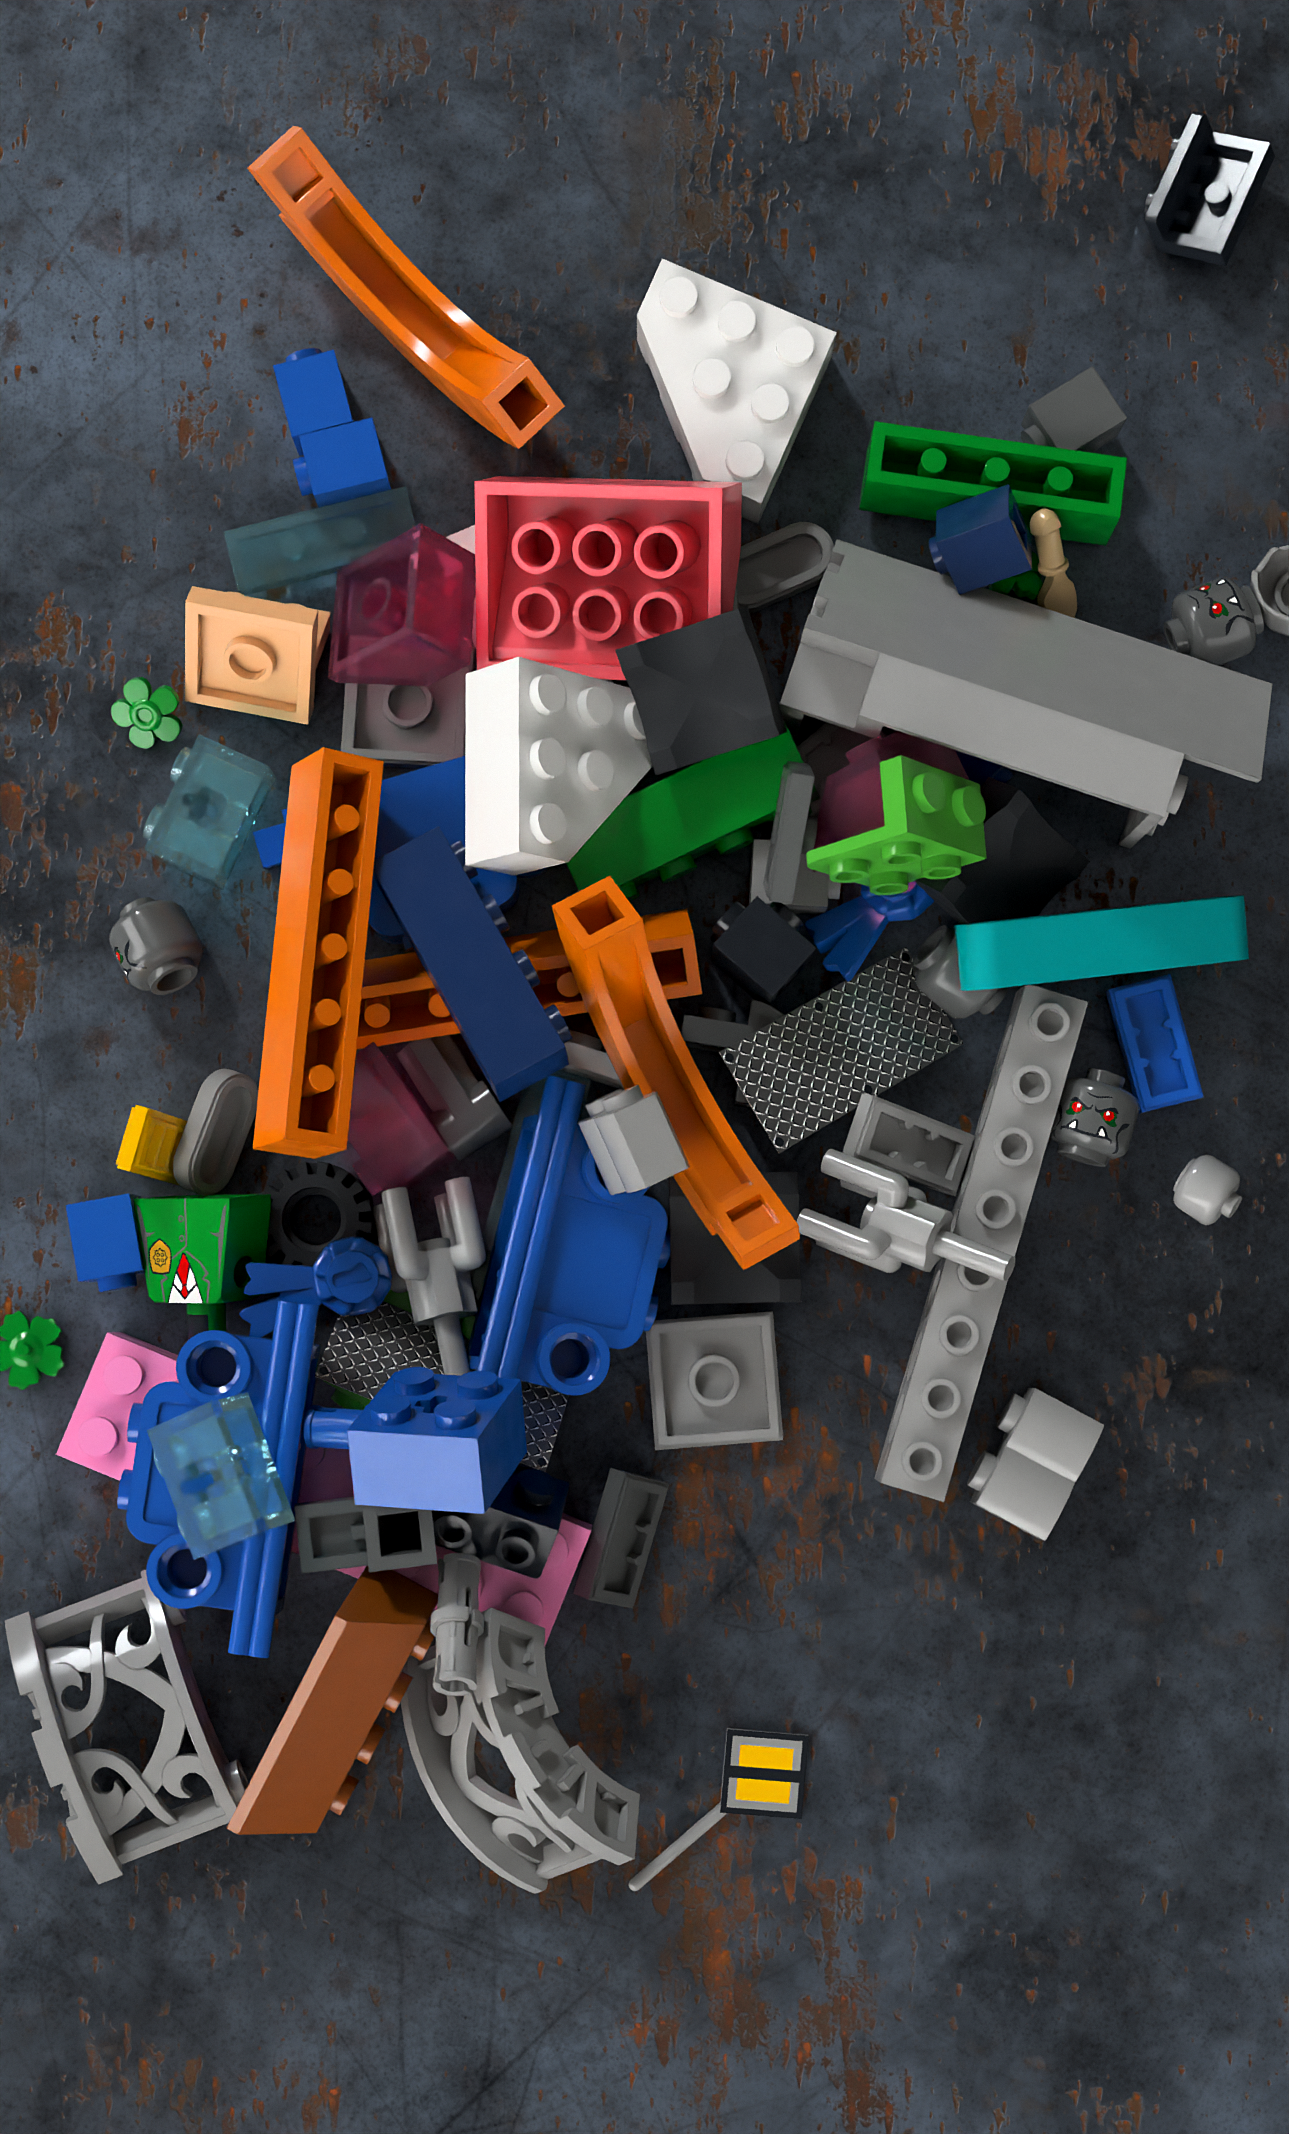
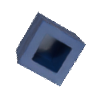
(312, 392)
(341, 463)
(106, 1241)

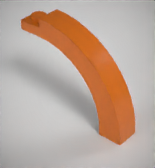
(433, 334)
(636, 1026)

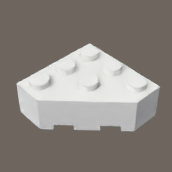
(730, 377)
(544, 762)

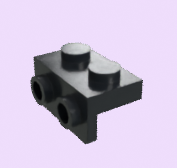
(1206, 192)
(516, 1527)

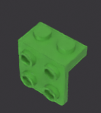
(928, 831)

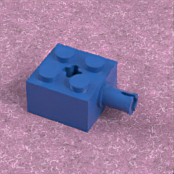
(429, 1440)

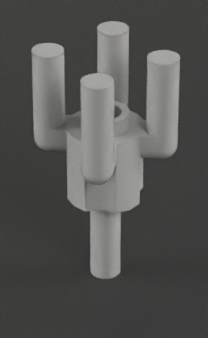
(895, 1225)
(437, 1269)

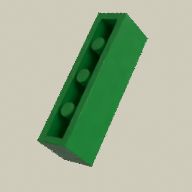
(927, 469)
(687, 816)

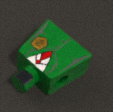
(200, 1250)

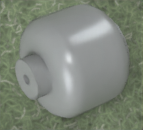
(1207, 1190)

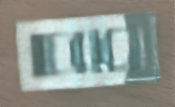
(213, 845)
(220, 1475)

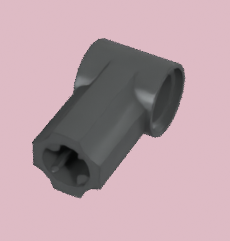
(459, 1103)

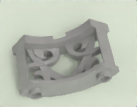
(565, 1803)
(98, 1815)

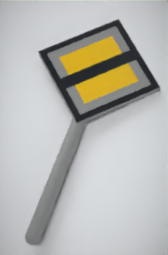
(760, 1778)

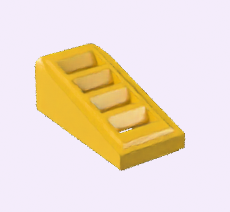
(150, 1143)

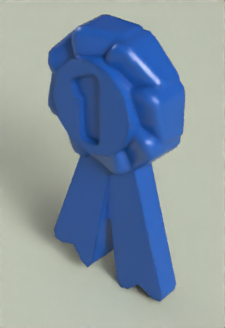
(859, 923)
(346, 1277)

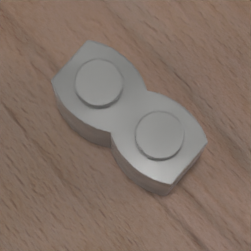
(632, 1140)
(1035, 1462)

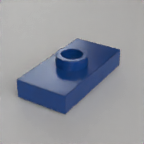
(1154, 1043)

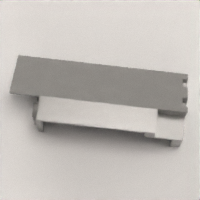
(1019, 687)

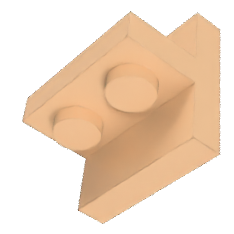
(252, 654)

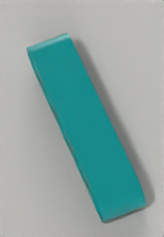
(1101, 942)

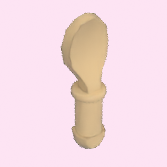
(1057, 590)

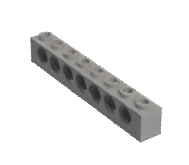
(990, 1211)

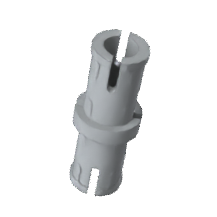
(457, 1624)

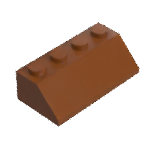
(337, 1707)

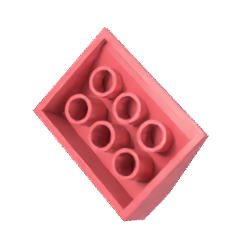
(598, 565)

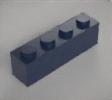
(471, 964)

